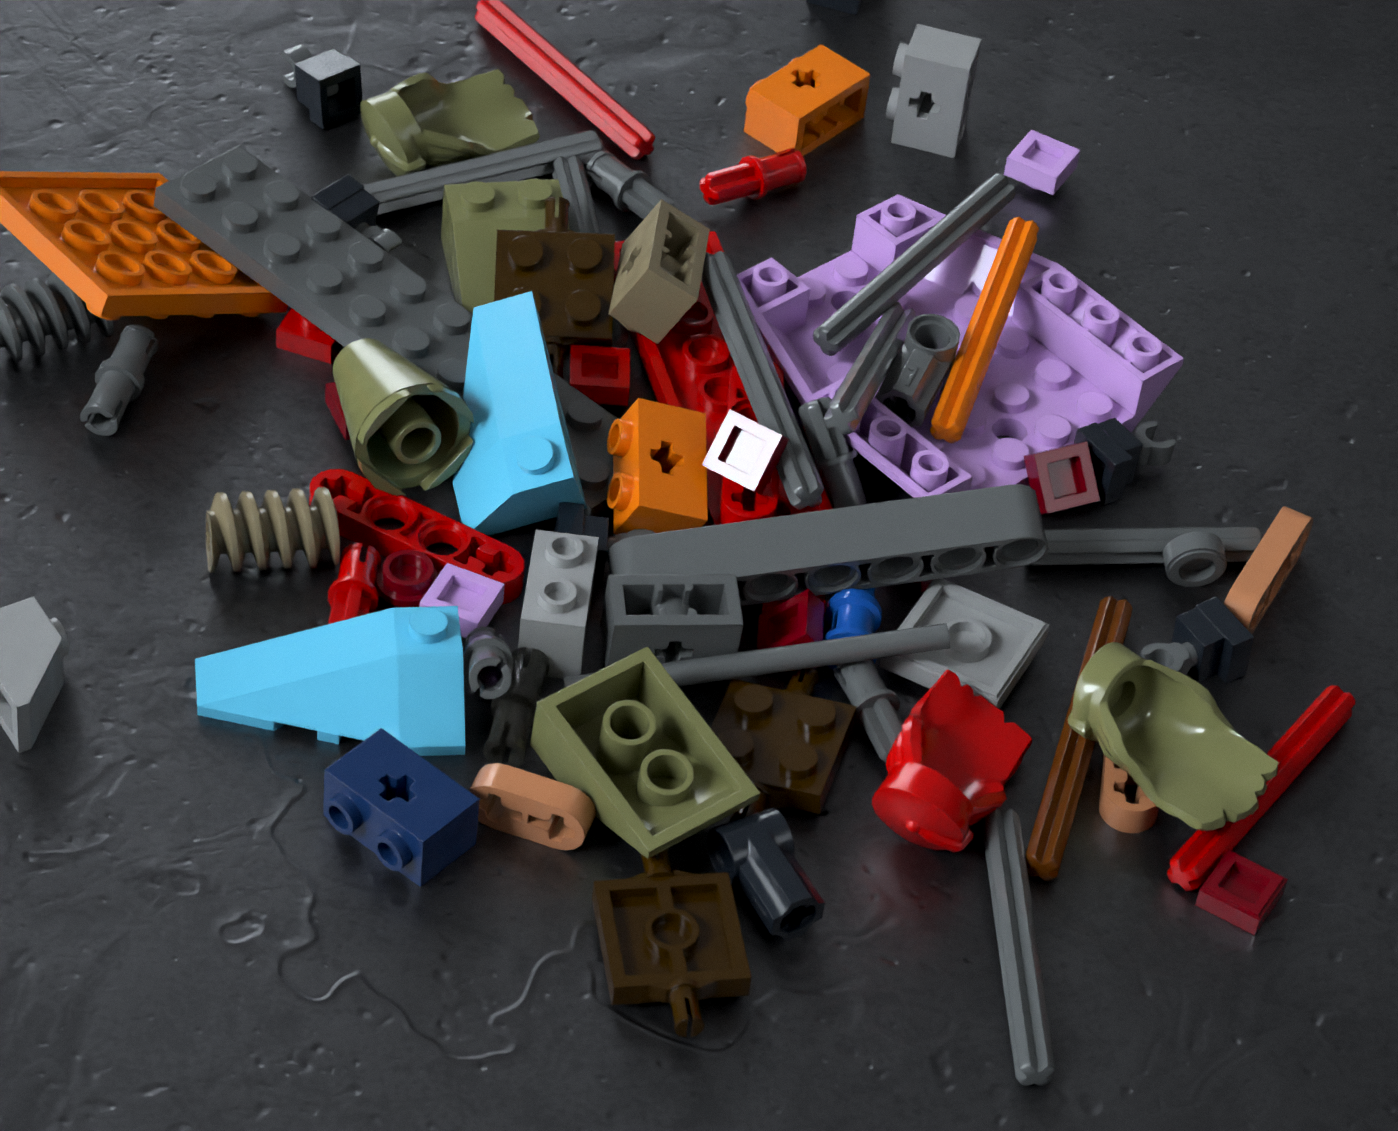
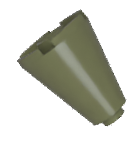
(400, 418)

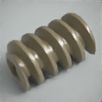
(272, 528)

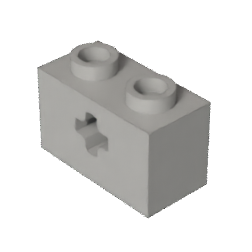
(933, 90)
(559, 600)

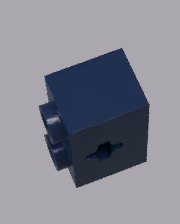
(400, 807)

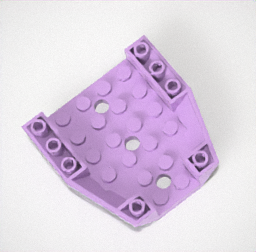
(1055, 369)

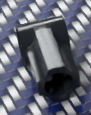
(762, 860)

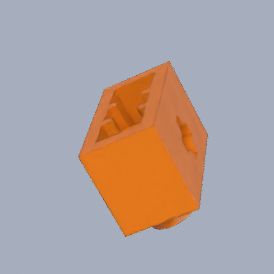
(807, 101)
(658, 468)

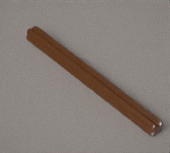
(1071, 759)

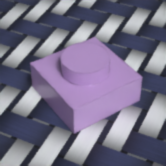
(1041, 162)
(474, 595)

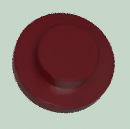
(405, 578)

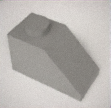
(29, 669)

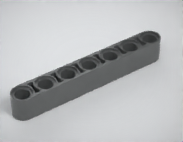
(851, 545)

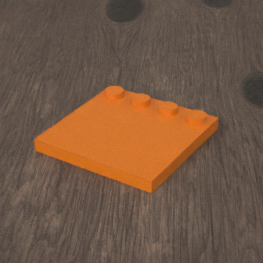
(122, 250)

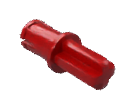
(753, 177)
(355, 588)

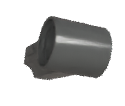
(920, 368)

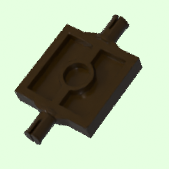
(568, 278)
(785, 741)
(671, 939)

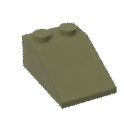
(470, 228)
(640, 754)

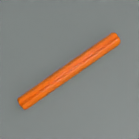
(984, 330)

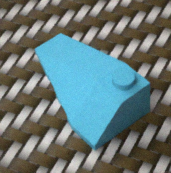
(519, 432)
(349, 680)

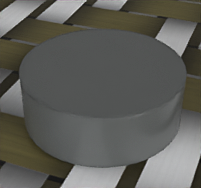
(1194, 559)

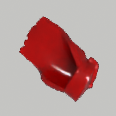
(948, 766)

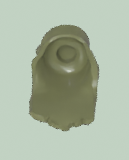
(444, 123)
(1169, 738)

